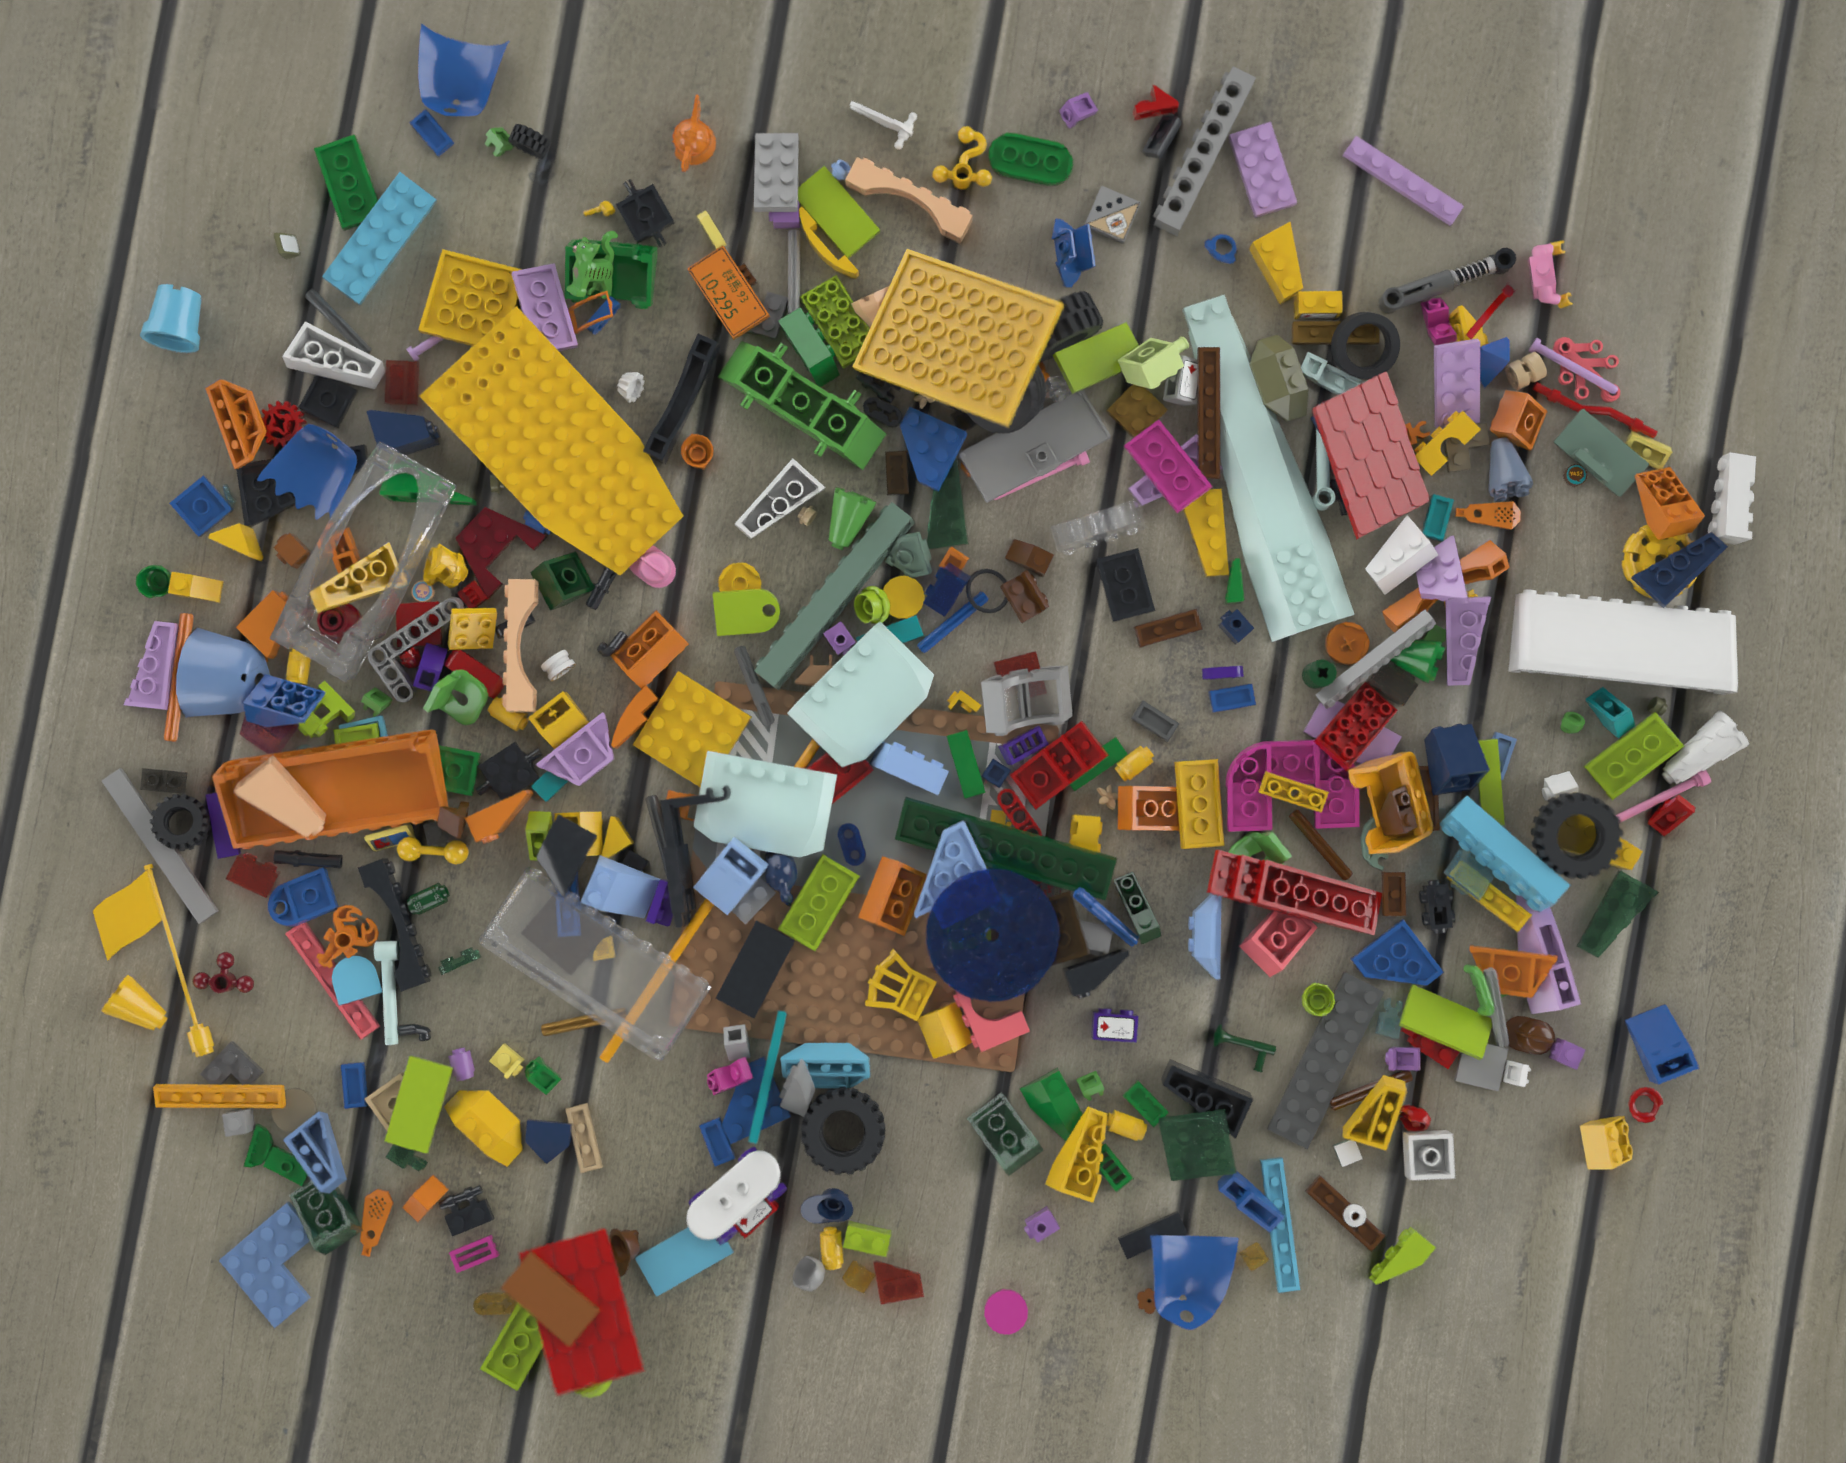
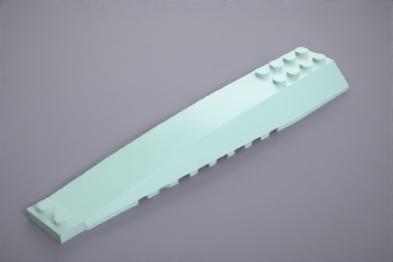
(1270, 502)

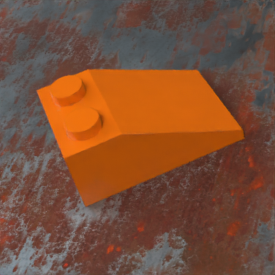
(1147, 808)
(495, 819)

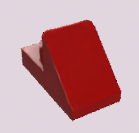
(1161, 105)
(1671, 814)

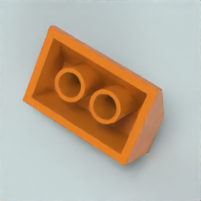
(649, 650)
(893, 895)

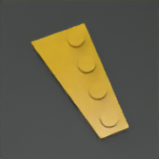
(1208, 531)

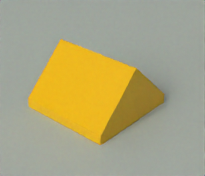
(240, 539)
(944, 1030)

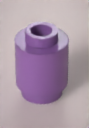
(462, 1064)

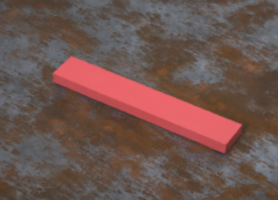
(308, 947)

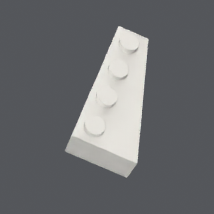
(783, 495)
(1733, 498)

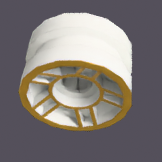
(558, 665)

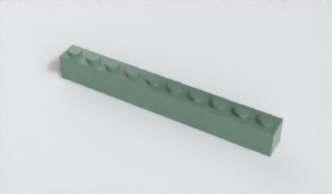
(834, 596)

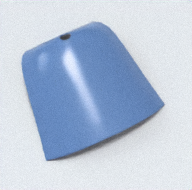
(212, 671)

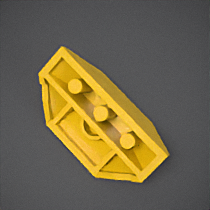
(487, 1124)

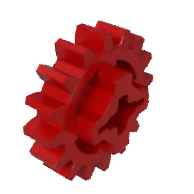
(290, 420)

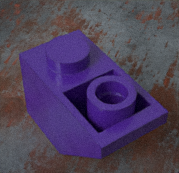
(430, 667)

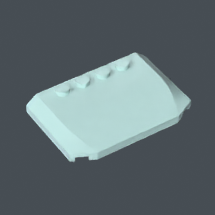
(863, 697)
(768, 807)

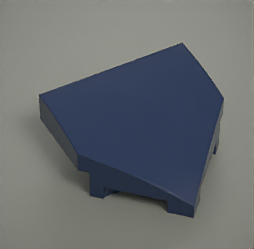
(548, 1138)

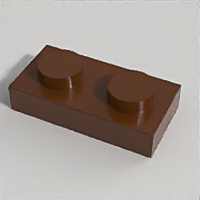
(1393, 893)

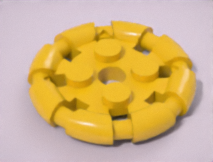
(1648, 553)

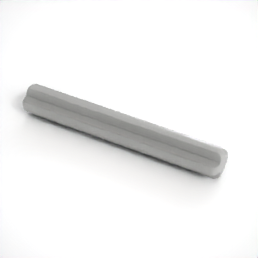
(793, 270)
(1497, 1017)

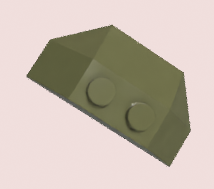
(1279, 378)

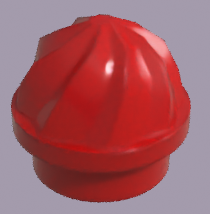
(410, 658)

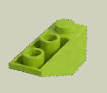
(1406, 1255)

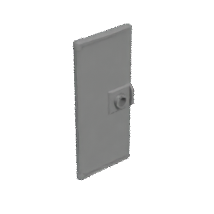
(1037, 448)

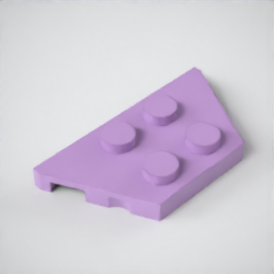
(1443, 575)
(582, 753)

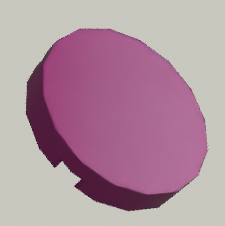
(1006, 1311)

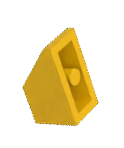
(195, 587)

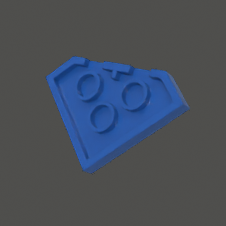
(931, 446)
(1398, 958)
(743, 1104)

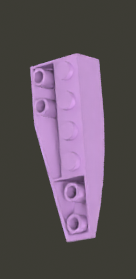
(1542, 936)

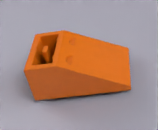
(1667, 503)

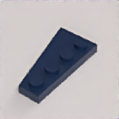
(1673, 574)

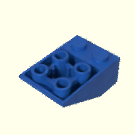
(280, 702)
(1661, 1045)

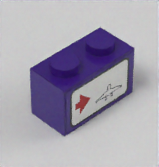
(1114, 1026)

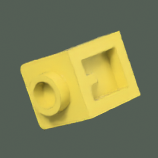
(507, 1061)

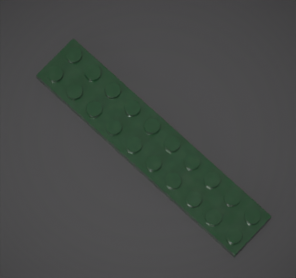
(1011, 848)

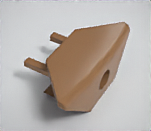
(813, 673)

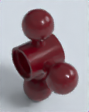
(224, 961)

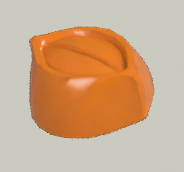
(697, 451)

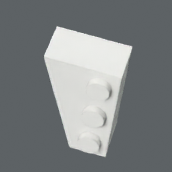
(1400, 556)

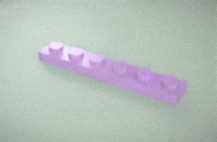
(1403, 181)

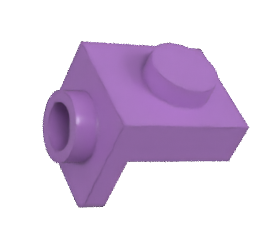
(1403, 1058)

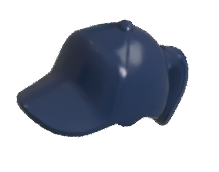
(781, 875)

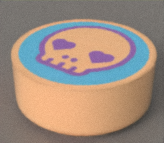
(423, 592)

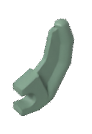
(1370, 858)

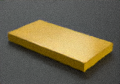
(1199, 804)

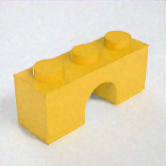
(1459, 427)

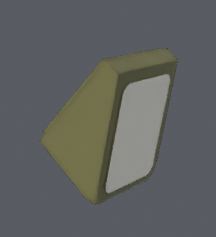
(287, 245)

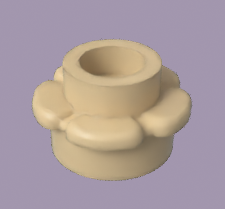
(807, 515)

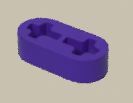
(1222, 672)

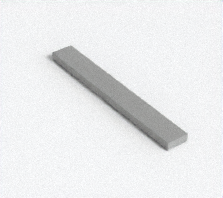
(168, 859)

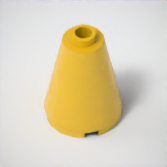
(135, 1005)

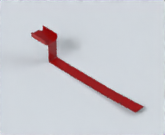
(1507, 292)

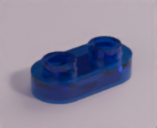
(851, 844)

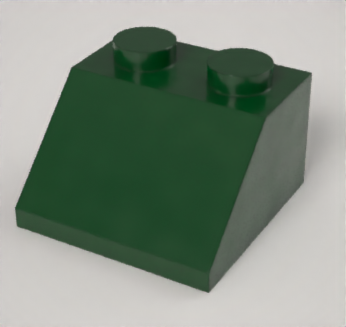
(562, 580)

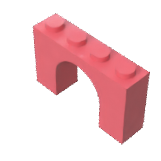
(991, 1032)

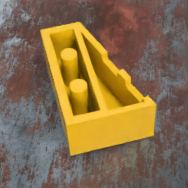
(1278, 262)

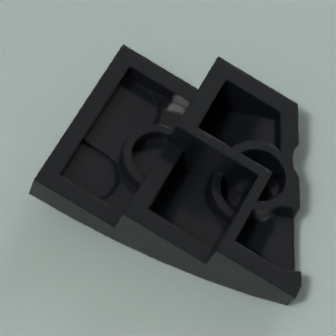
(565, 852)

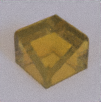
(1254, 1256)

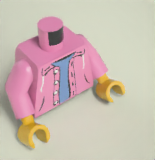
(1543, 275)

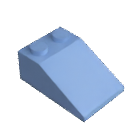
(619, 889)

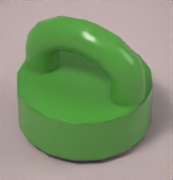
(1572, 722)

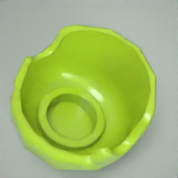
(1317, 999)

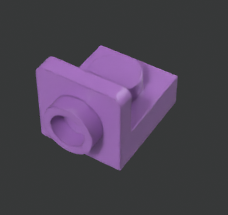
(1077, 109)

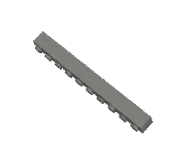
(1375, 659)

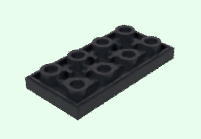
(755, 969)

